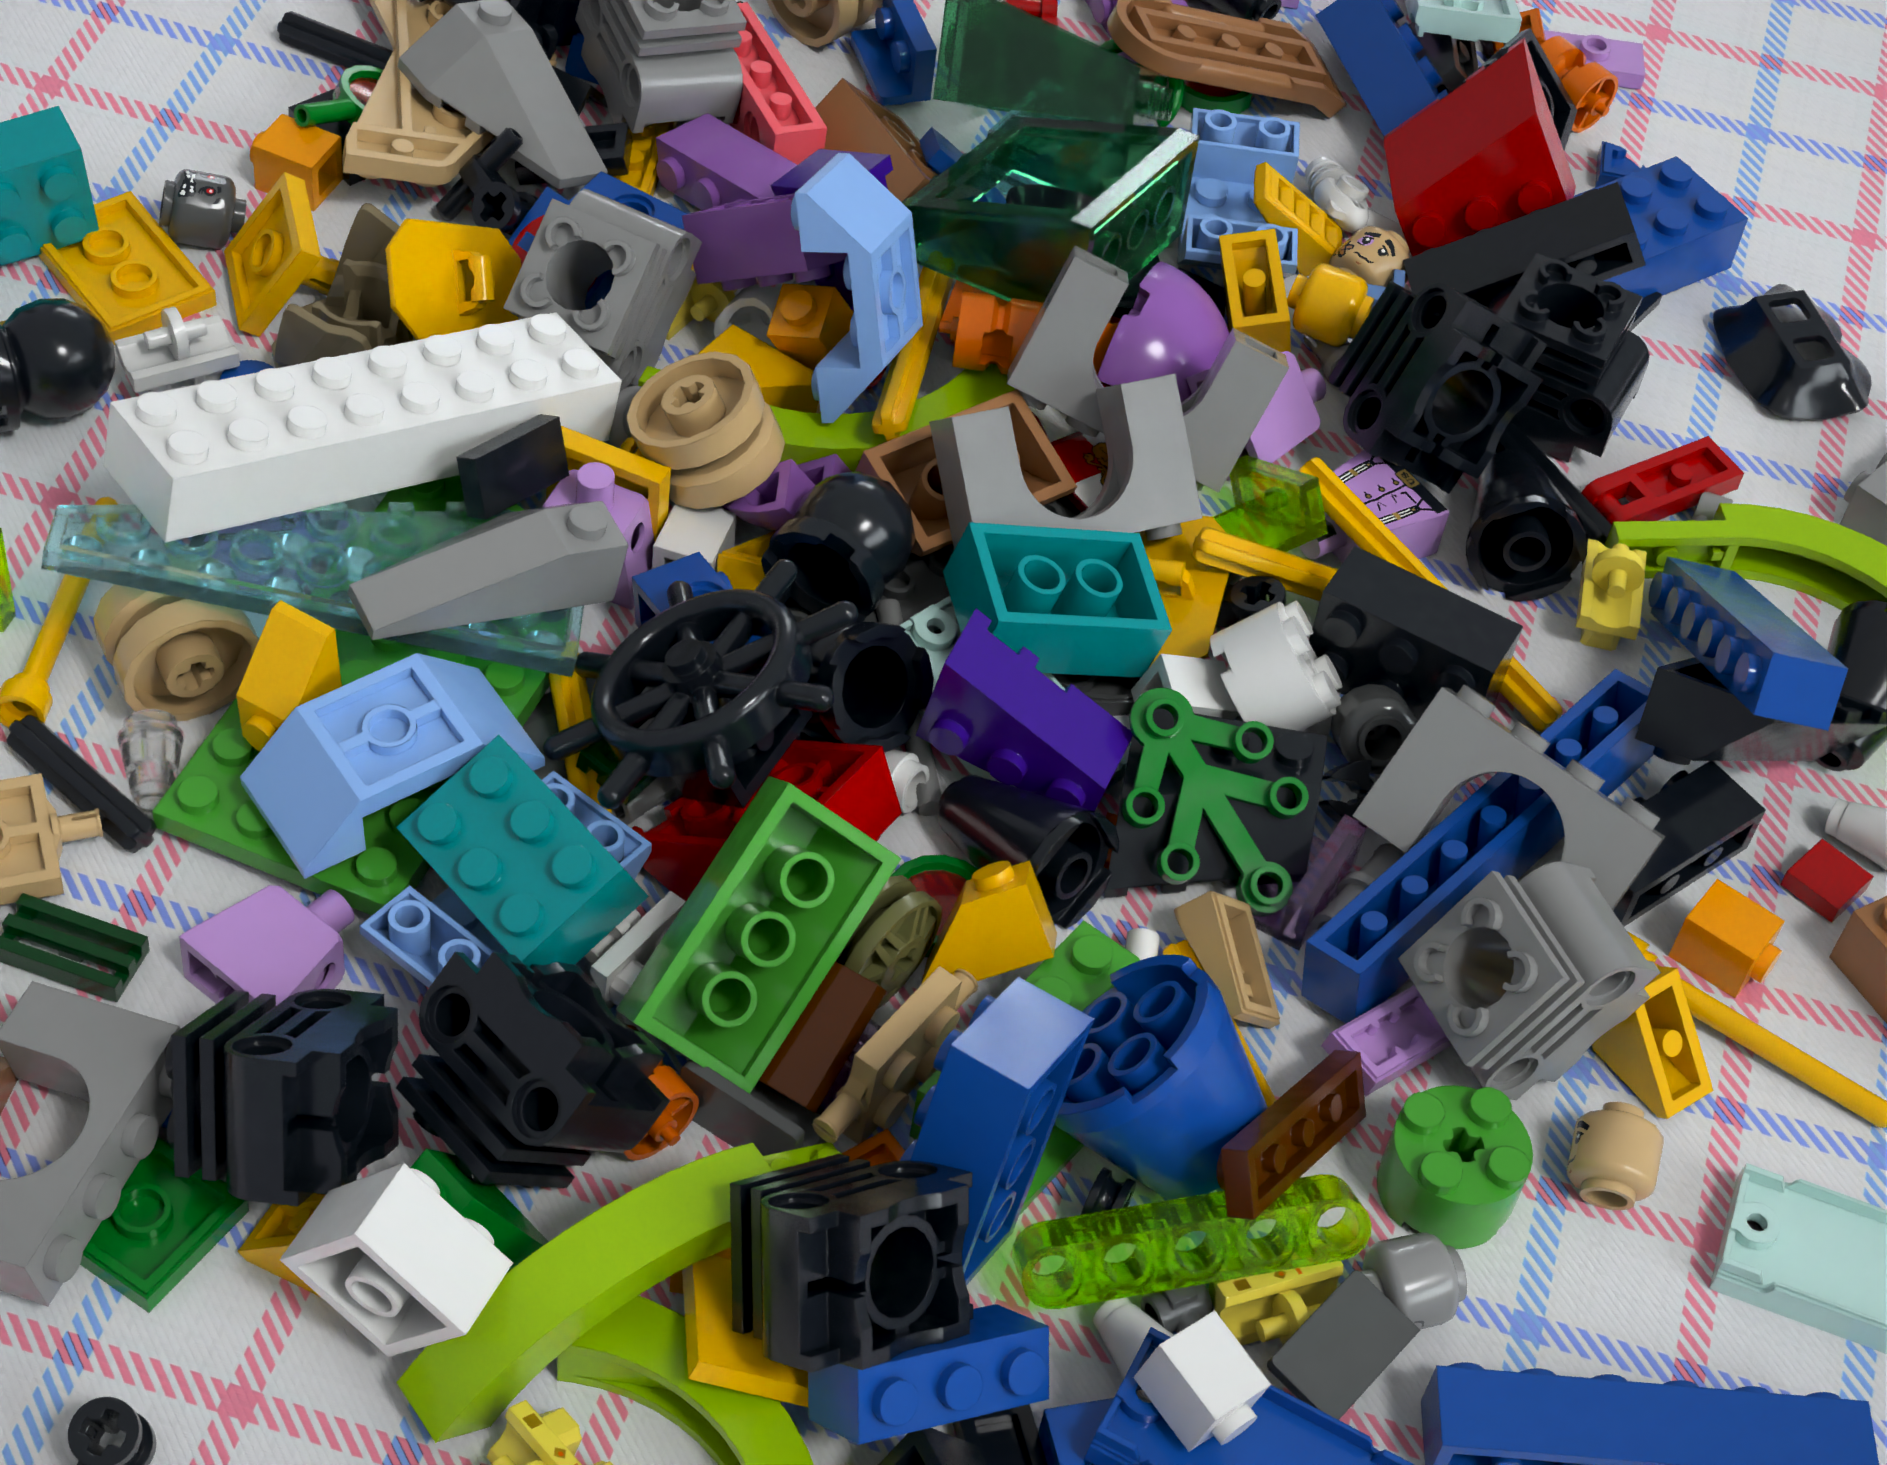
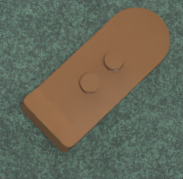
(1225, 51)

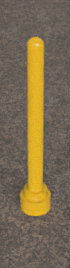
(29, 691)
(1780, 1051)

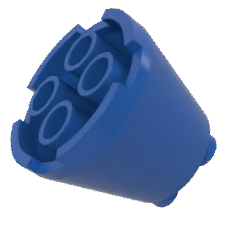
(1161, 1078)

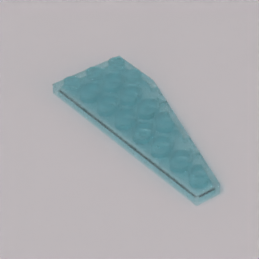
(305, 563)

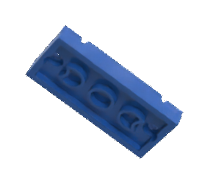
(1281, 1435)

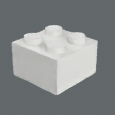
(397, 1260)

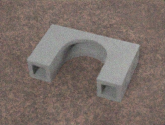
(1059, 370)
(1146, 483)
(1461, 742)
(118, 1068)

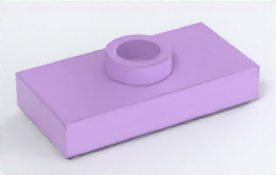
(1619, 57)
(1391, 1038)

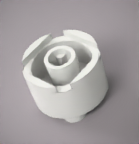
(1275, 669)

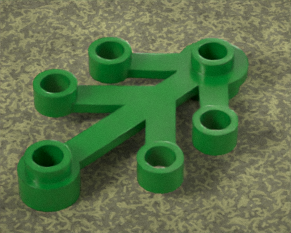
(1206, 791)

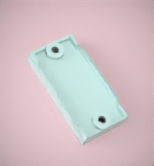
(1466, 19)
(1813, 1260)

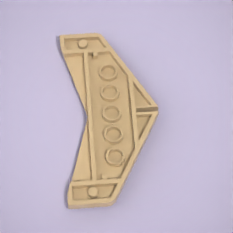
(399, 129)

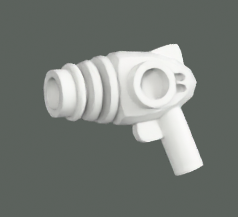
(1344, 197)

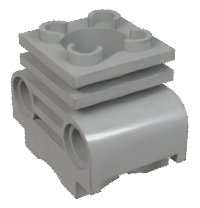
(664, 58)
(648, 287)
(1528, 974)

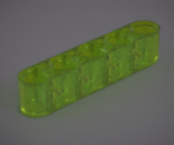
(1159, 1226)

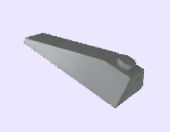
(499, 77)
(498, 571)

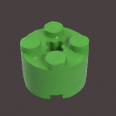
(1455, 1164)

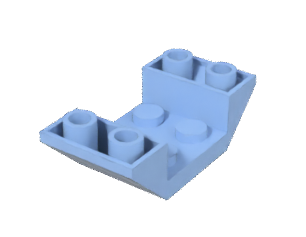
(1224, 183)
(857, 215)
(372, 748)
(427, 933)

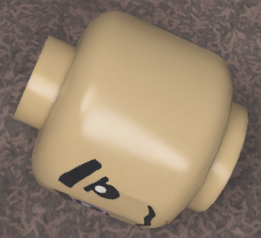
(1372, 255)
(1615, 1156)

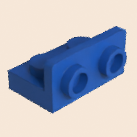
(897, 54)

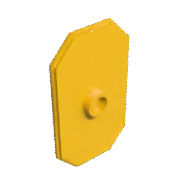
(449, 276)
(1187, 588)

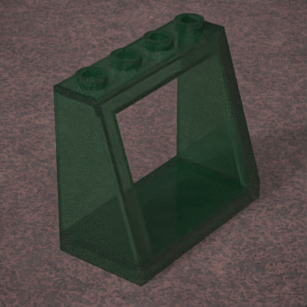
(1016, 61)
(1018, 250)

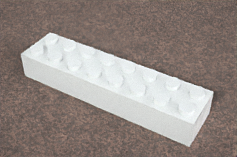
(347, 423)

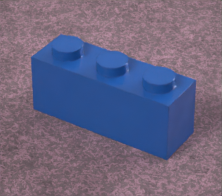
(937, 1384)

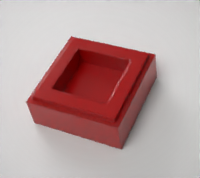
(1826, 880)

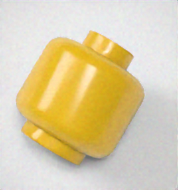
(1329, 304)

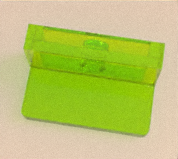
(1273, 505)

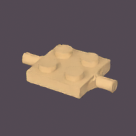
(34, 838)
(896, 1059)

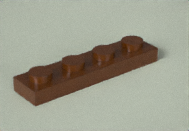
(1291, 1135)

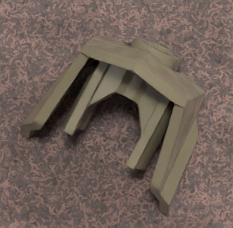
(357, 306)

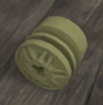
(893, 936)

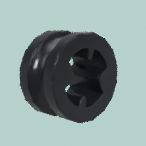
(1108, 1193)

